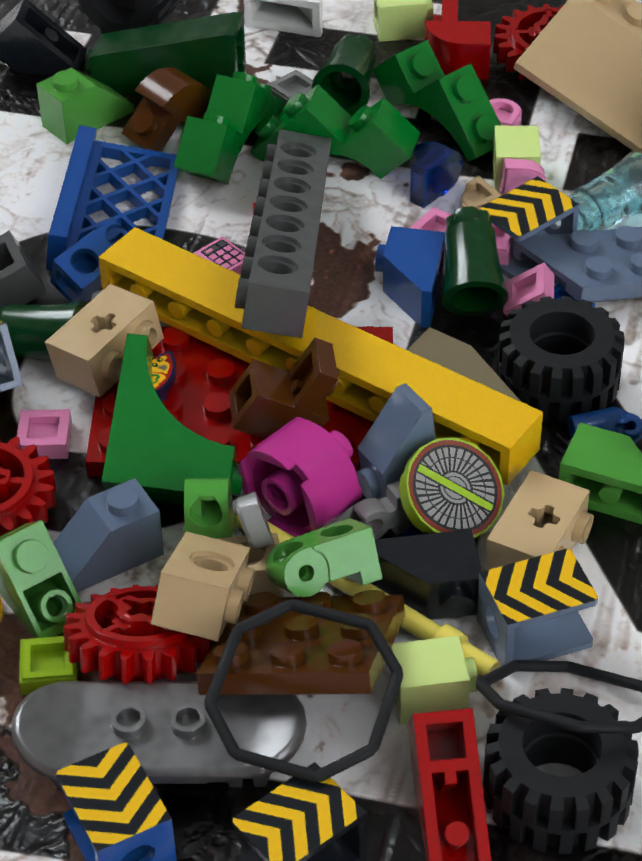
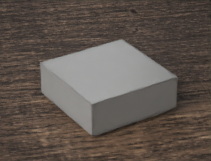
(289, 85)

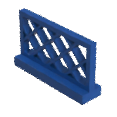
(81, 197)

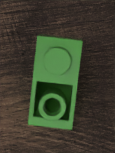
(35, 580)

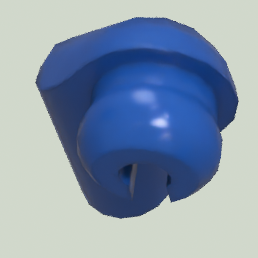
(610, 419)

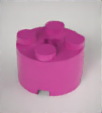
(302, 476)

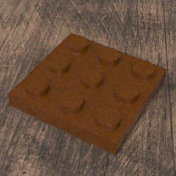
(305, 651)

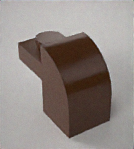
(166, 102)
(271, 397)

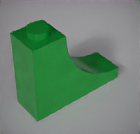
(152, 443)

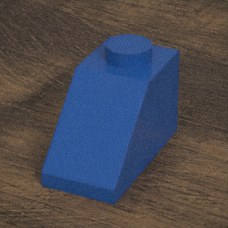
(412, 270)

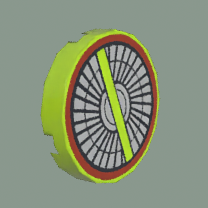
(451, 488)

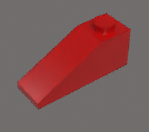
(449, 785)

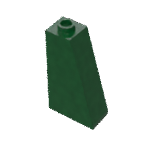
(192, 46)

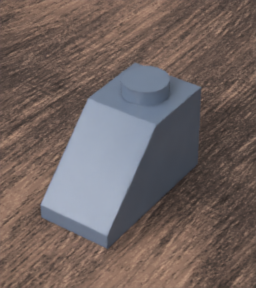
(394, 436)
(110, 535)

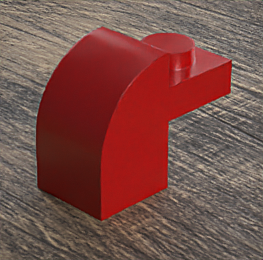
(459, 42)

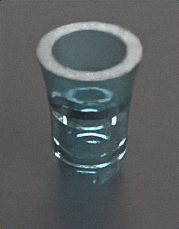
(611, 196)

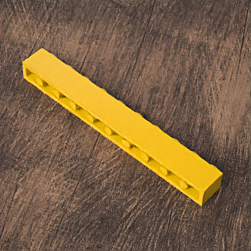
(201, 302)

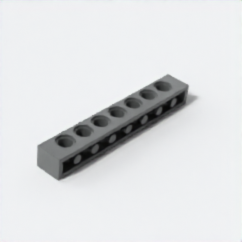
(284, 235)

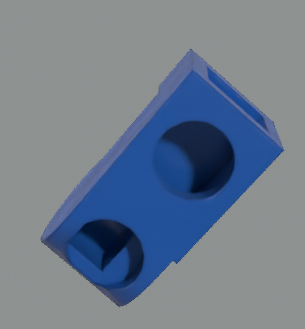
(77, 269)

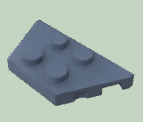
(590, 263)

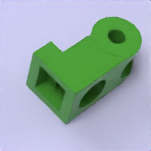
(209, 507)
(325, 555)

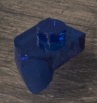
(434, 172)

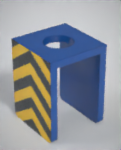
(116, 809)

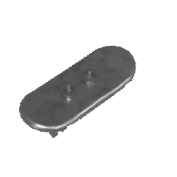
(161, 724)

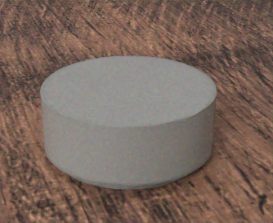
(254, 521)

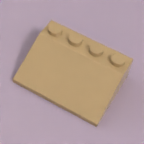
(593, 64)

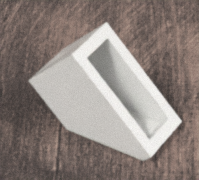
(289, 16)

